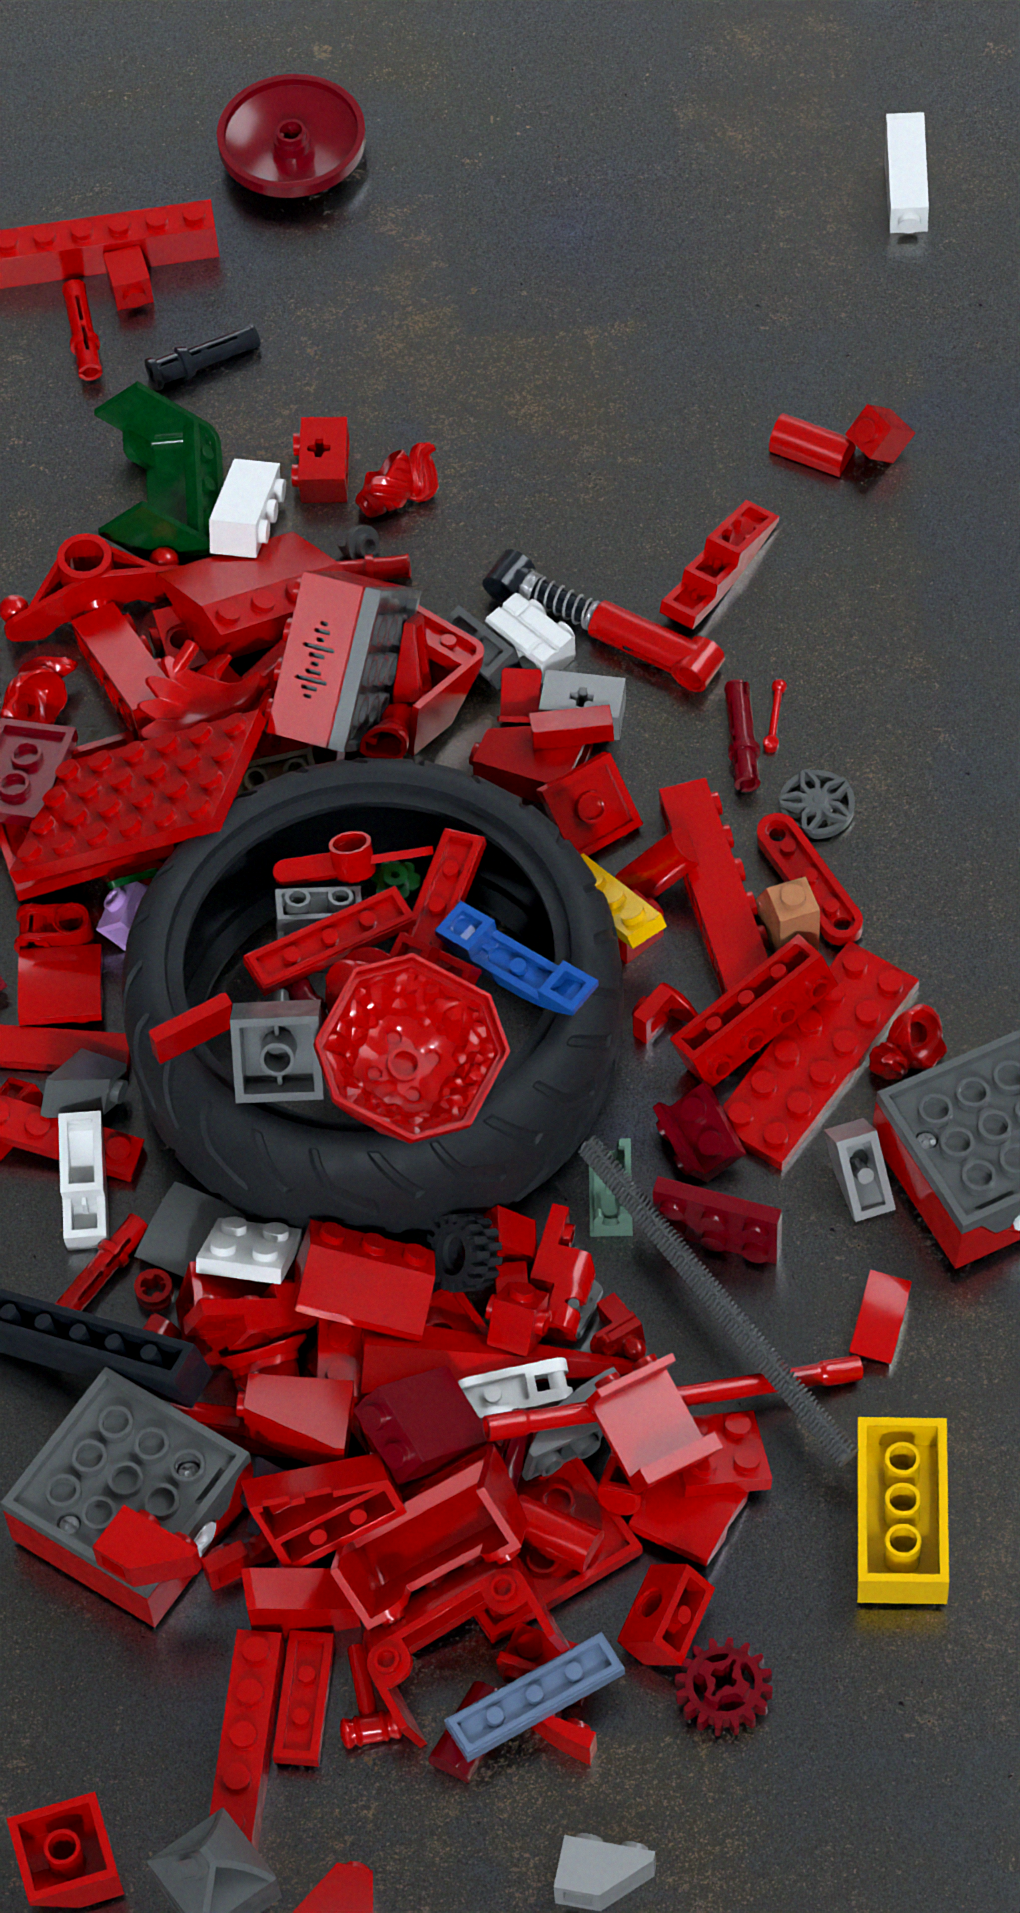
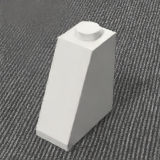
(906, 172)

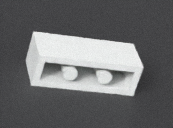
(246, 508)

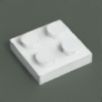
(249, 1250)

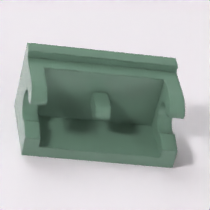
(606, 1212)

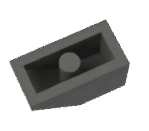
(85, 1085)

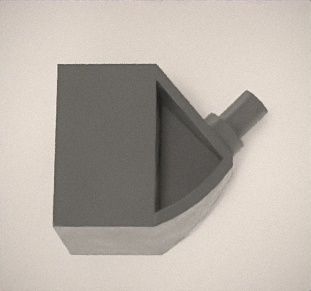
(276, 1050)
(214, 1871)

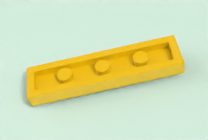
(632, 916)

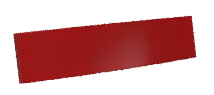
(720, 564)

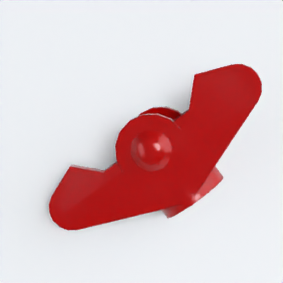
(82, 580)

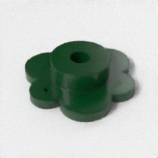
(398, 875)

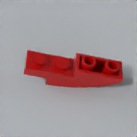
(250, 1319)

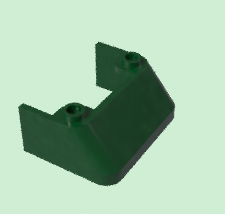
(181, 473)

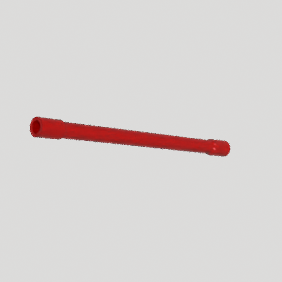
(522, 1422)

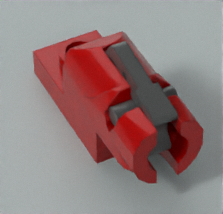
(567, 1277)

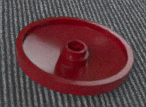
(291, 135)

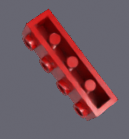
(754, 1011)

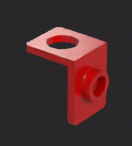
(519, 694)

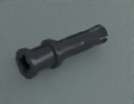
(185, 361)

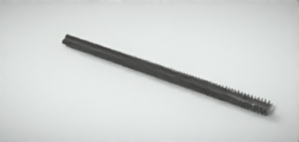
(718, 1302)

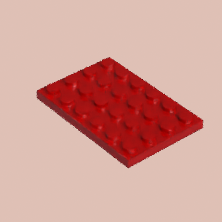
(139, 797)

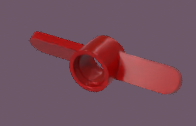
(348, 861)

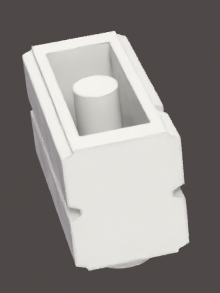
(533, 635)

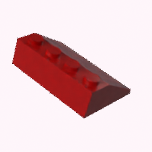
(242, 601)

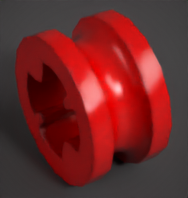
(149, 1279)

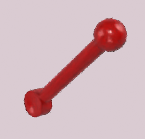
(771, 742)

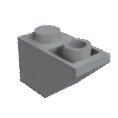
(598, 1872)

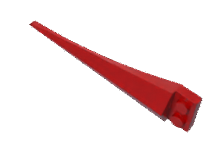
(380, 1358)

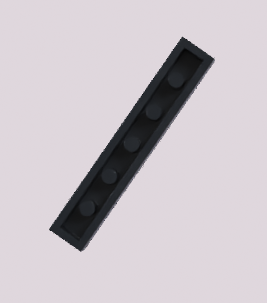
(88, 1343)

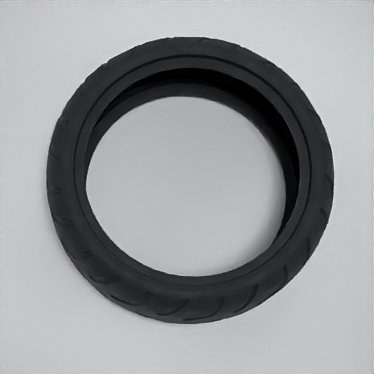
(344, 1172)

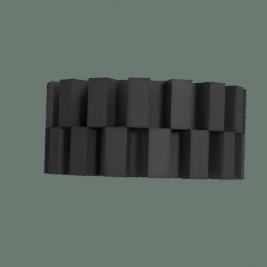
(480, 1252)

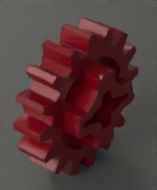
(730, 1704)

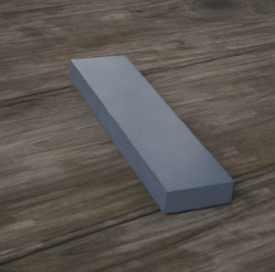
(534, 1697)

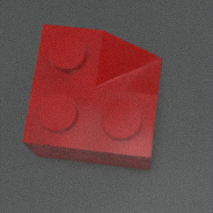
(65, 1854)

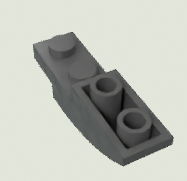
(561, 1445)

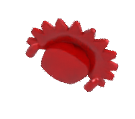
(204, 696)

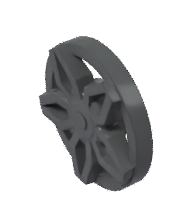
(818, 803)

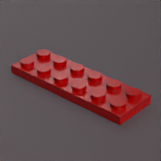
(817, 1055)

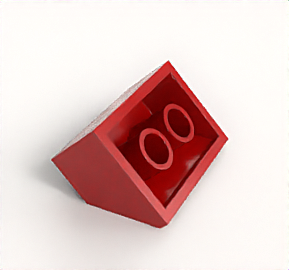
(364, 1280)

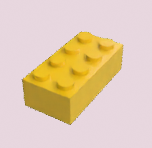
(902, 1510)

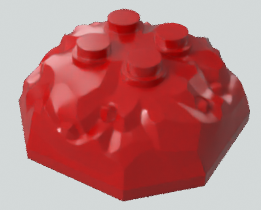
(411, 1049)

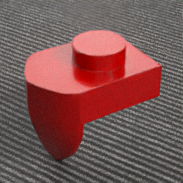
(654, 1011)

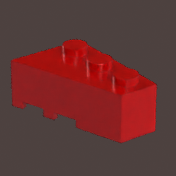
(323, 1506)

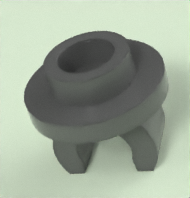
(359, 542)

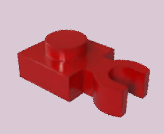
(226, 1560)

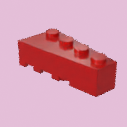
(118, 661)

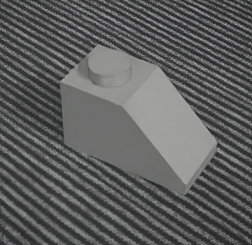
(860, 1168)

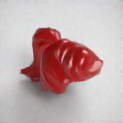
(398, 480)
(38, 690)
(912, 1043)

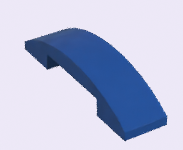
(513, 965)

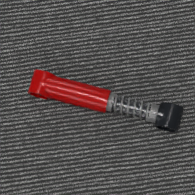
(689, 660)

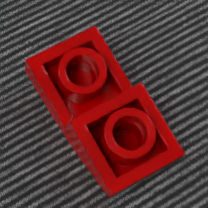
(880, 1317)
(569, 1736)

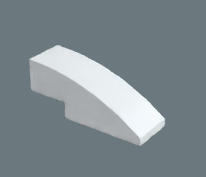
(83, 1180)

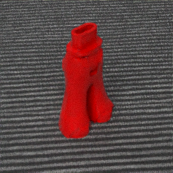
(391, 736)

